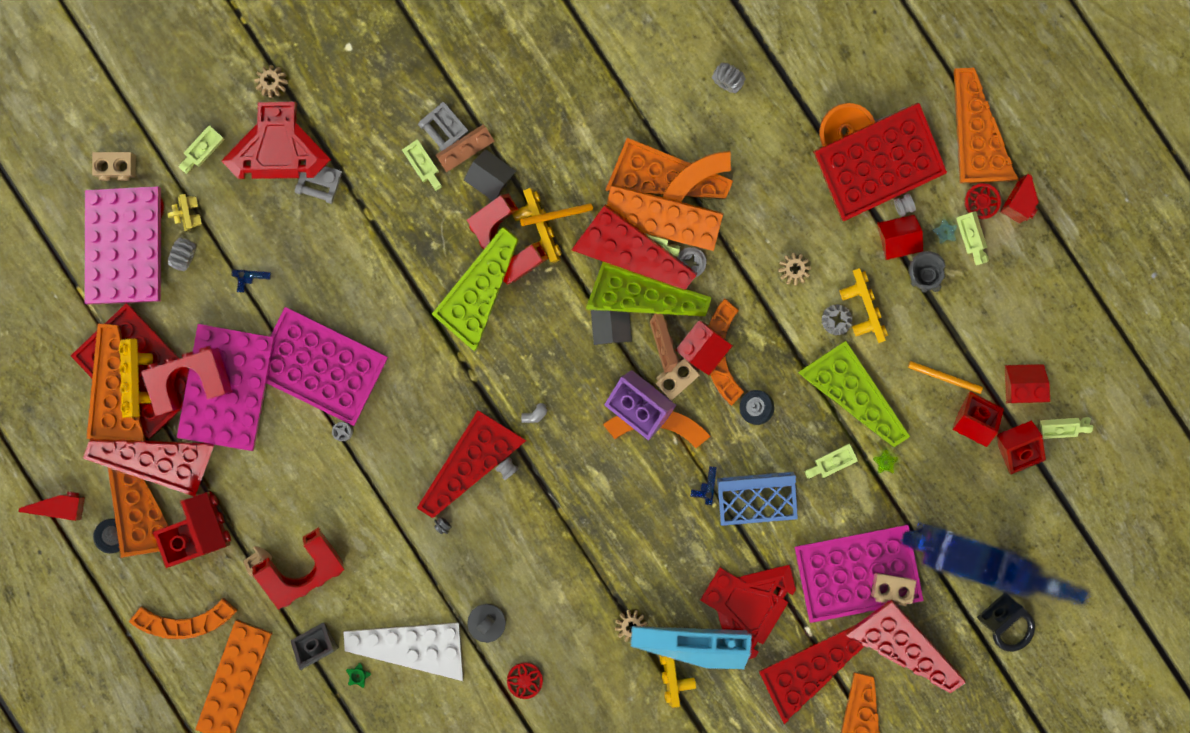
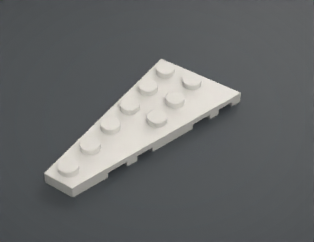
(420, 647)

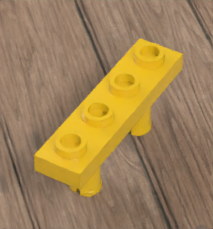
(546, 233)
(874, 314)
(129, 377)
(674, 685)

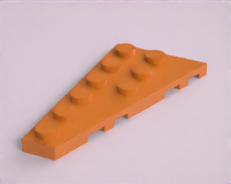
(978, 137)
(652, 171)
(105, 412)
(135, 514)
(861, 706)

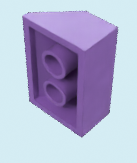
(639, 404)

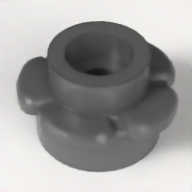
(442, 525)

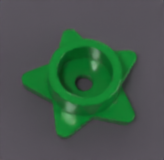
(352, 675)

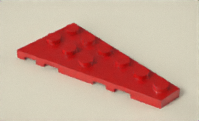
(623, 245)
(476, 454)

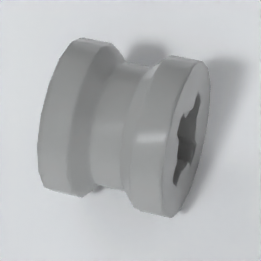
(904, 205)
(339, 429)
(507, 468)

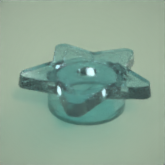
(940, 231)

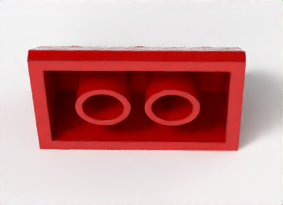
(206, 523)

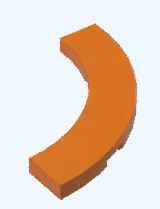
(695, 172)
(721, 375)
(676, 422)
(183, 628)

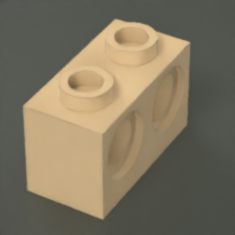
(114, 161)
(680, 383)
(894, 584)

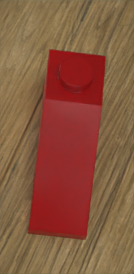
(62, 506)

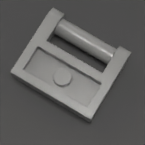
(447, 122)
(326, 177)

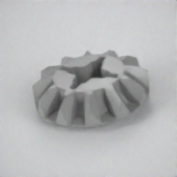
(699, 258)
(829, 324)

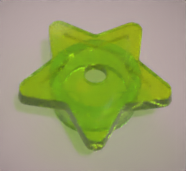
(890, 462)

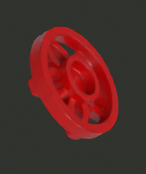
(982, 200)
(524, 680)

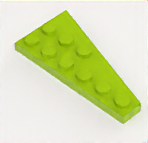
(632, 292)
(473, 297)
(850, 386)

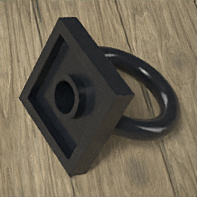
(1001, 616)

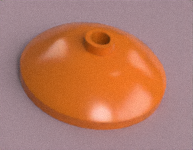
(843, 116)

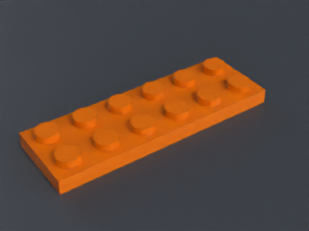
(667, 217)
(234, 679)

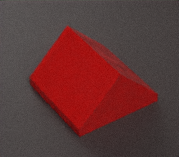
(901, 236)

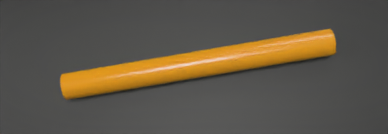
(556, 214)
(945, 377)

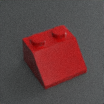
(1021, 201)
(704, 347)
(1026, 384)
(978, 419)
(1021, 447)
(176, 544)

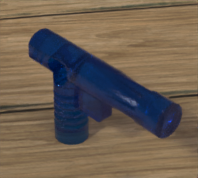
(248, 277)
(706, 487)

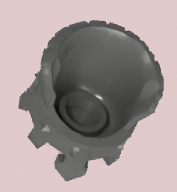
(927, 271)

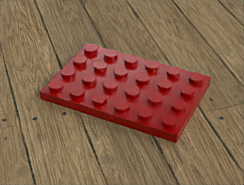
(880, 161)
(148, 341)

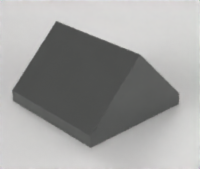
(489, 175)
(610, 327)
(313, 645)

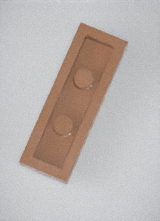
(465, 148)
(664, 342)

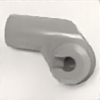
(537, 415)

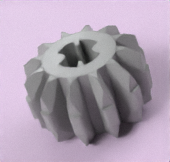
(728, 77)
(181, 254)

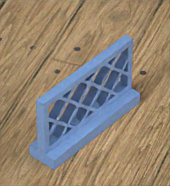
(757, 482)

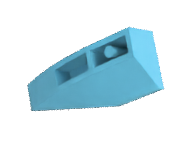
(696, 646)

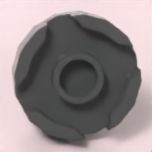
(486, 623)

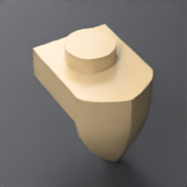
(260, 555)

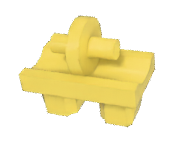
(188, 221)

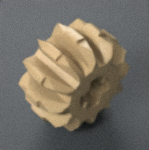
(267, 75)
(799, 274)
(629, 618)

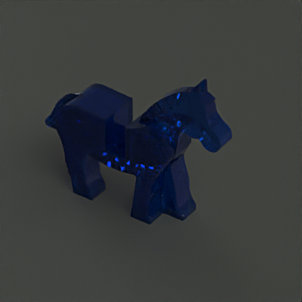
(988, 565)

